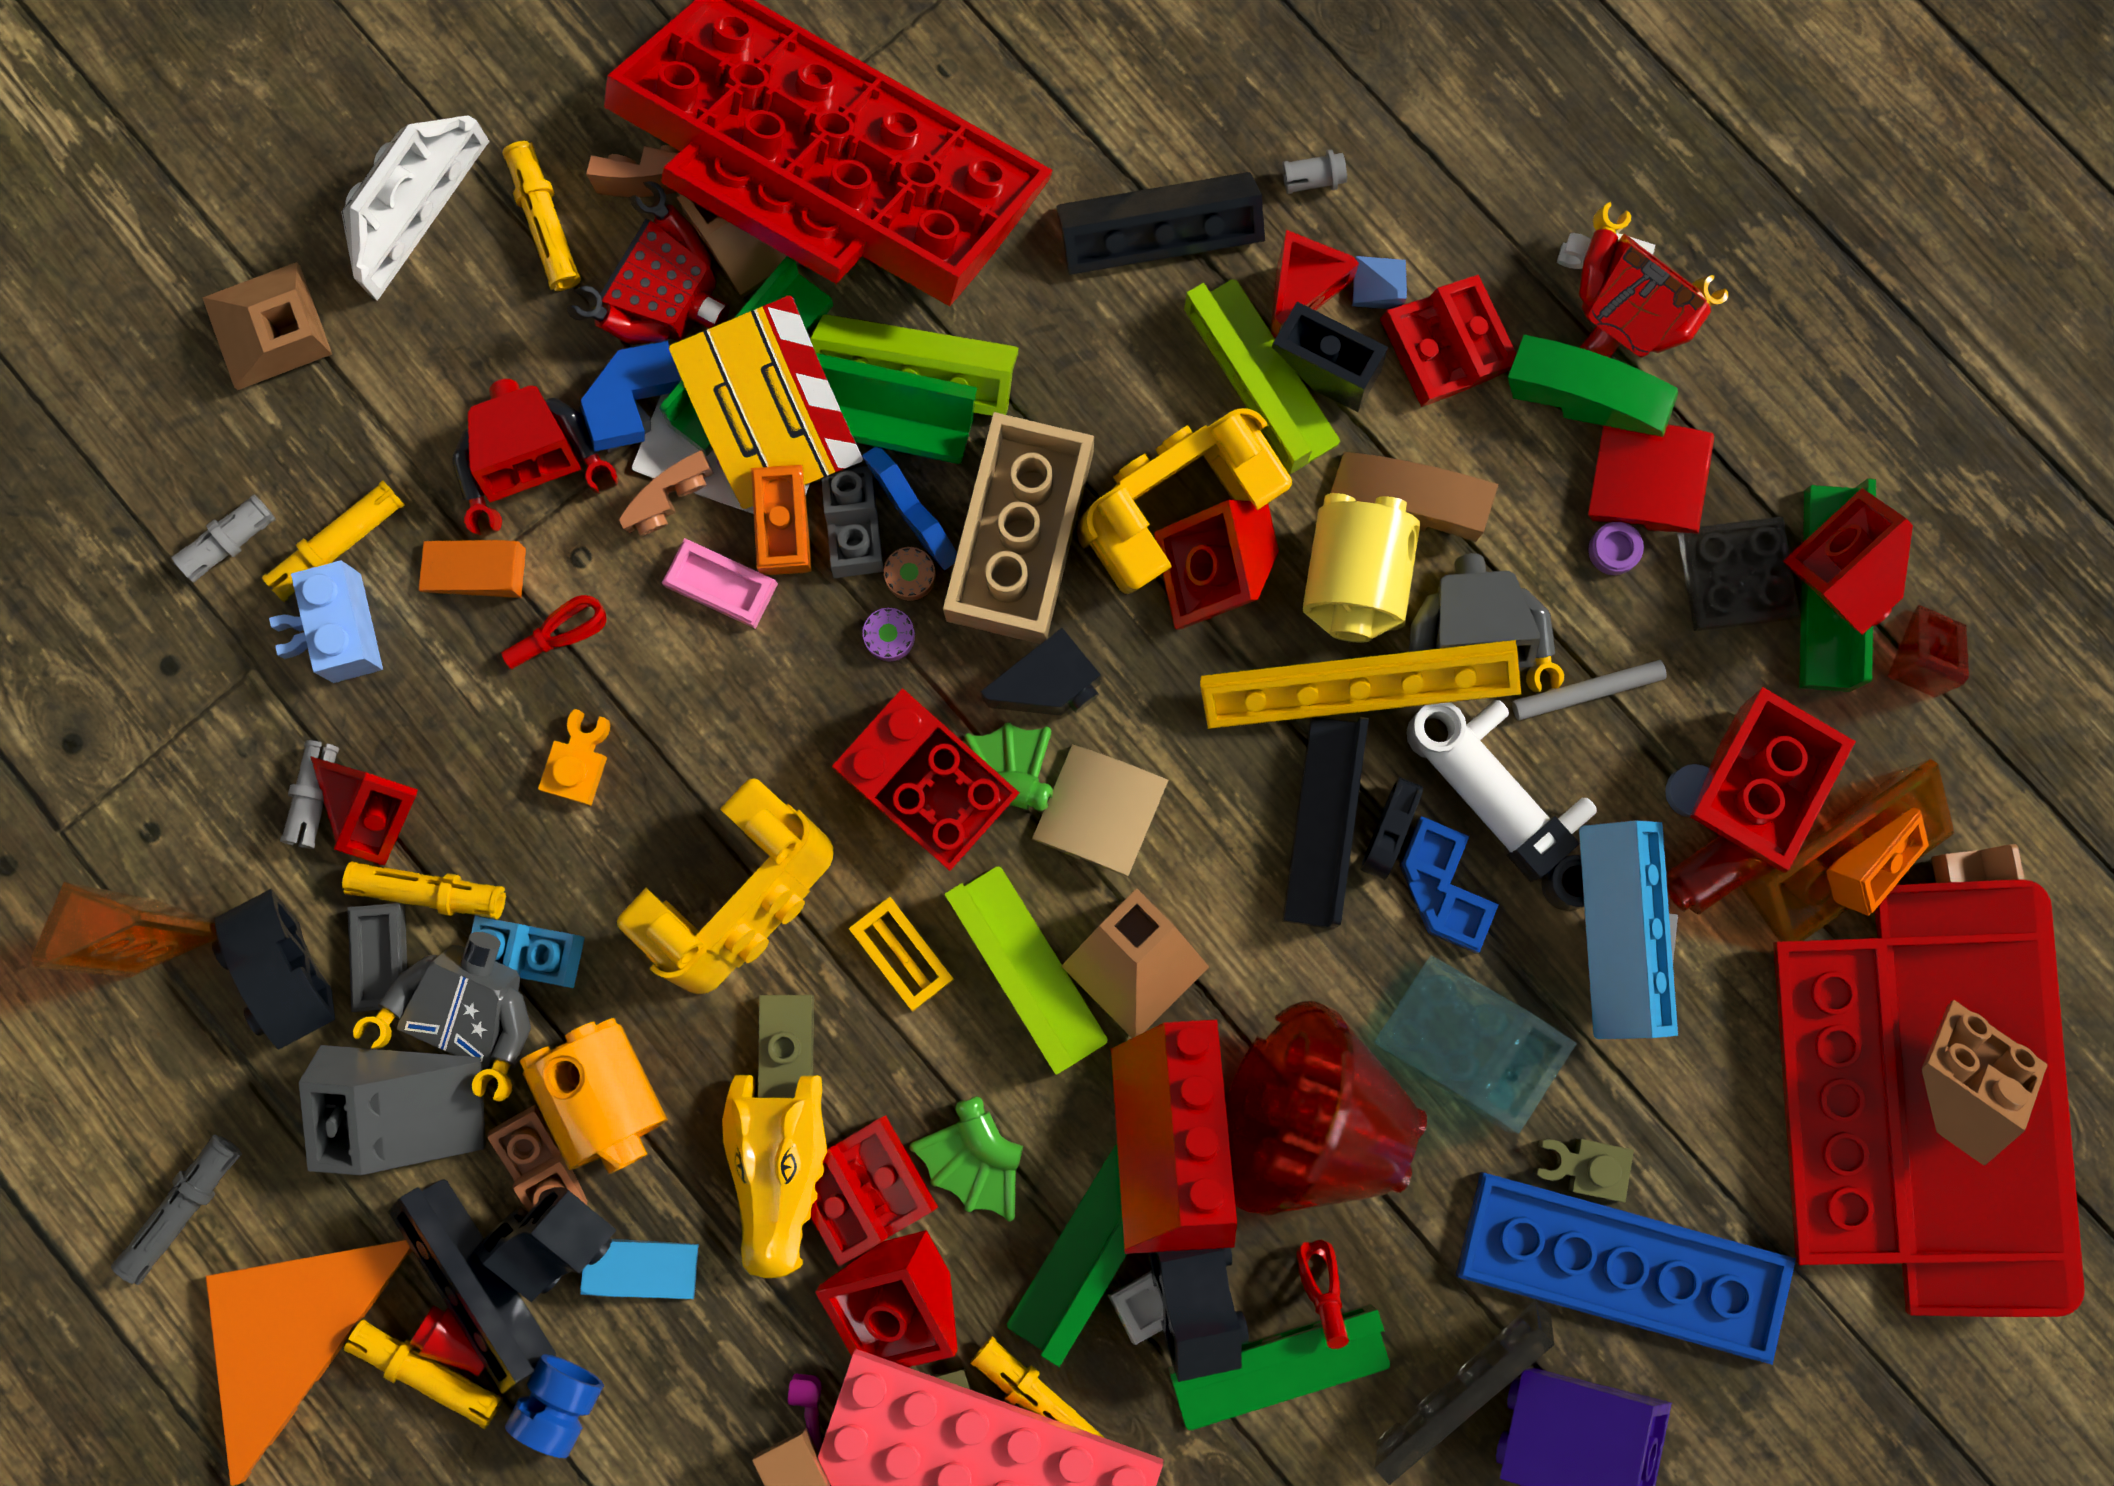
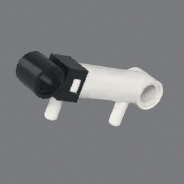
(1535, 841)

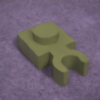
(1593, 1168)

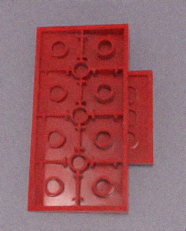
(821, 149)

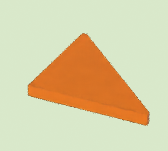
(279, 1334)

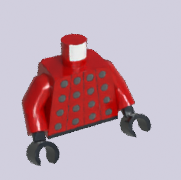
(658, 283)

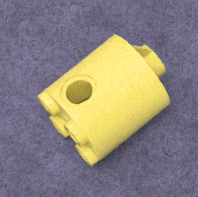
(1361, 567)

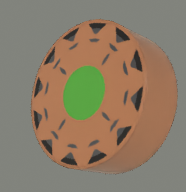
(909, 573)

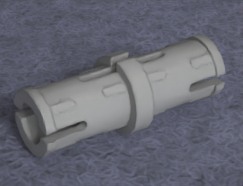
(223, 538)
(307, 798)

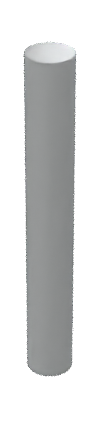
(1589, 690)

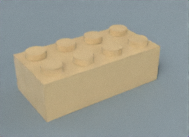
(1019, 528)

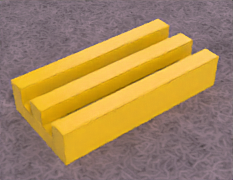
(928, 989)

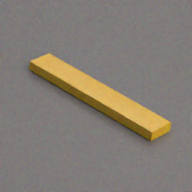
(1361, 684)

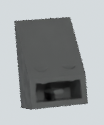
(388, 1109)

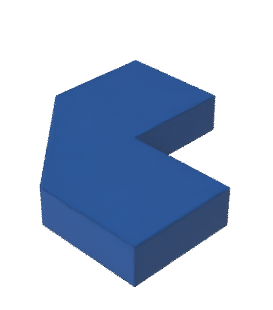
(629, 376)
(912, 511)
(1444, 908)

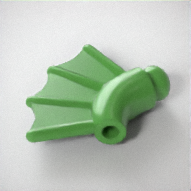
(1018, 759)
(973, 1160)

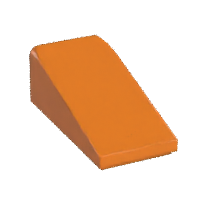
(780, 520)
(473, 567)
(1876, 865)

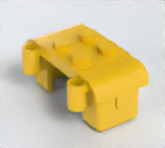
(1236, 455)
(741, 927)

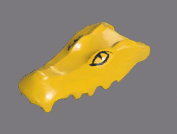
(775, 1162)

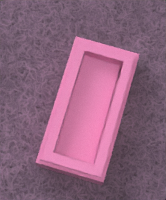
(719, 583)

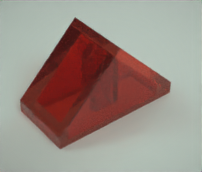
(1932, 654)

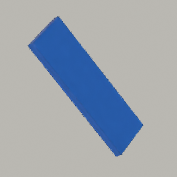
(1626, 1267)

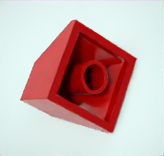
(1217, 560)
(1857, 560)
(895, 1302)

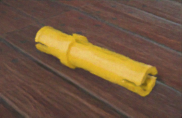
(535, 197)
(334, 538)
(445, 893)
(436, 1381)
(1024, 1386)

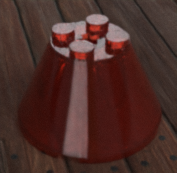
(1317, 1118)

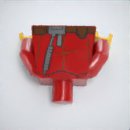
(1637, 295)

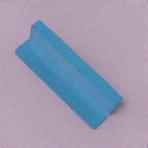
(1628, 930)

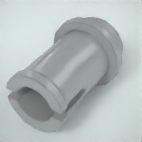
(1315, 172)

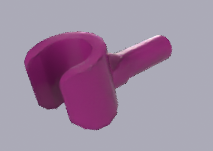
(806, 1392)

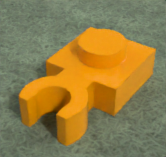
(575, 768)

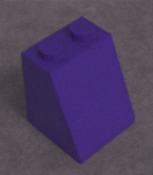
(1580, 1433)

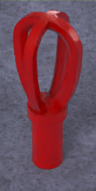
(541, 638)
(1327, 1304)

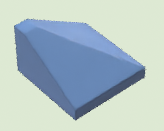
(1379, 283)

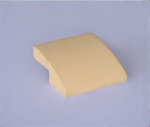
(1100, 810)

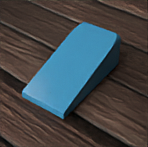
(643, 1270)

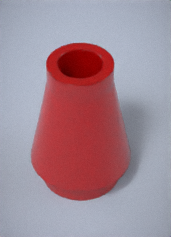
(445, 1342)

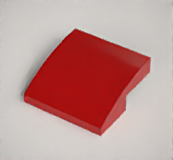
(1449, 340)
(1652, 478)
(867, 1192)

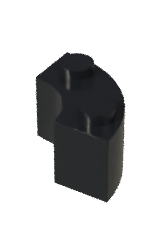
(273, 970)
(545, 1243)
(1199, 1312)

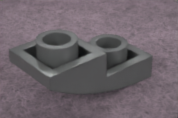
(852, 522)

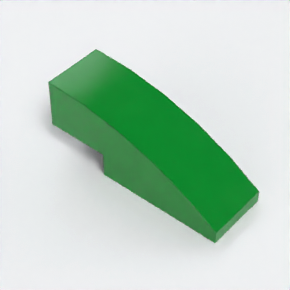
(1591, 386)

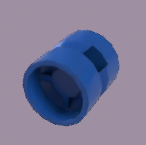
(551, 1412)

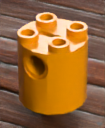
(594, 1096)

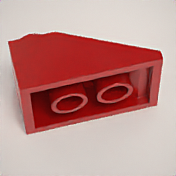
(1771, 778)

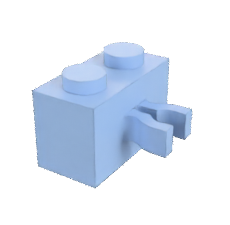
(333, 622)

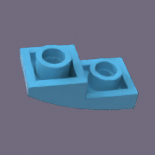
(534, 951)

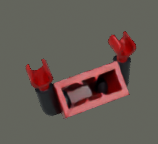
(519, 444)

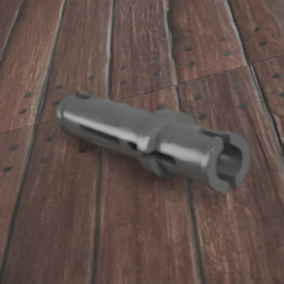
(189, 1192)

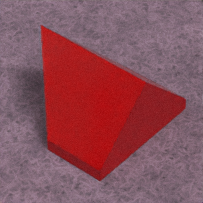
(1308, 275)
(363, 809)

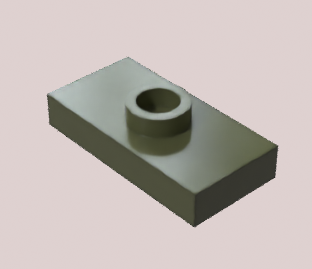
(784, 1043)

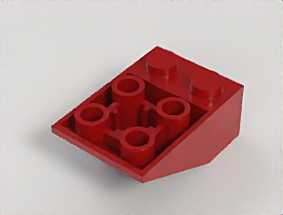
(925, 779)

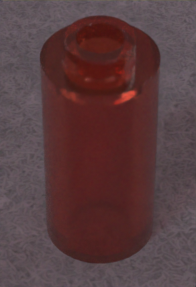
(1711, 875)

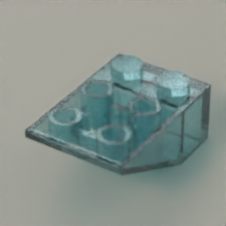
(1475, 1044)

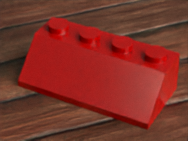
(1173, 1140)

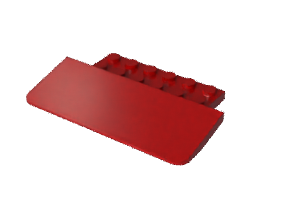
(1859, 1124)

